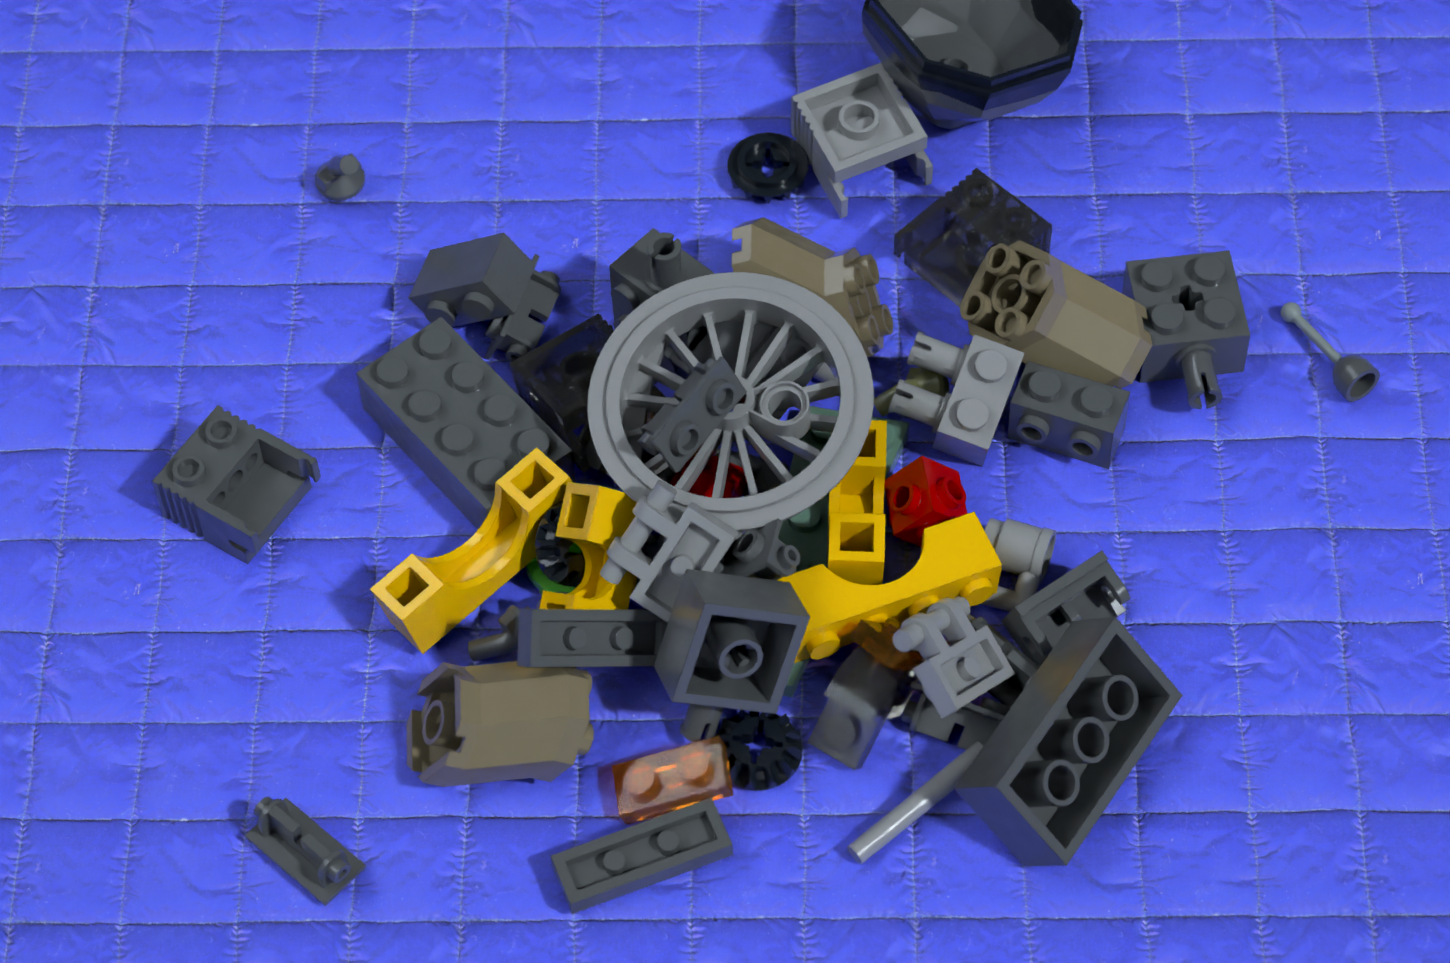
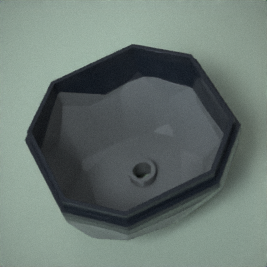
(973, 56)

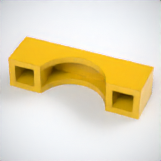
(952, 563)
(435, 594)

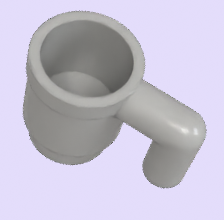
(1023, 552)

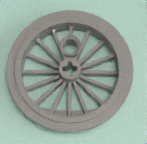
(631, 364)

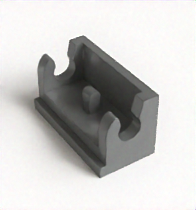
(1081, 594)

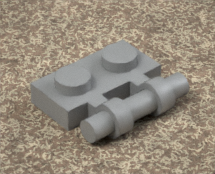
(692, 543)
(957, 672)

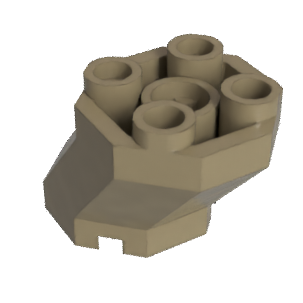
(839, 278)
(1056, 315)
(499, 723)

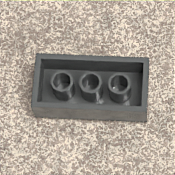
(455, 417)
(1068, 742)

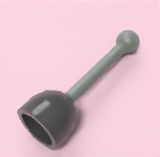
(1351, 374)

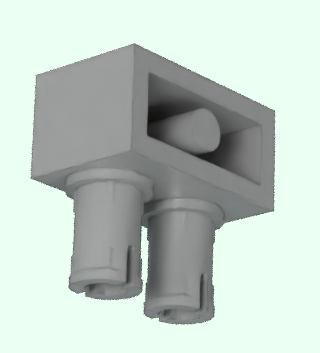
(981, 383)

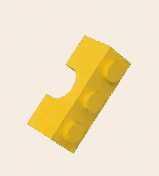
(857, 514)
(592, 520)

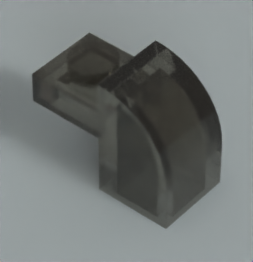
(858, 705)

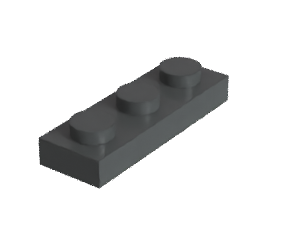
(588, 637)
(641, 855)

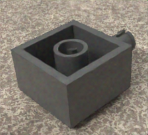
(646, 270)
(1192, 320)
(729, 646)

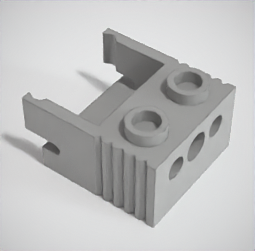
(856, 128)

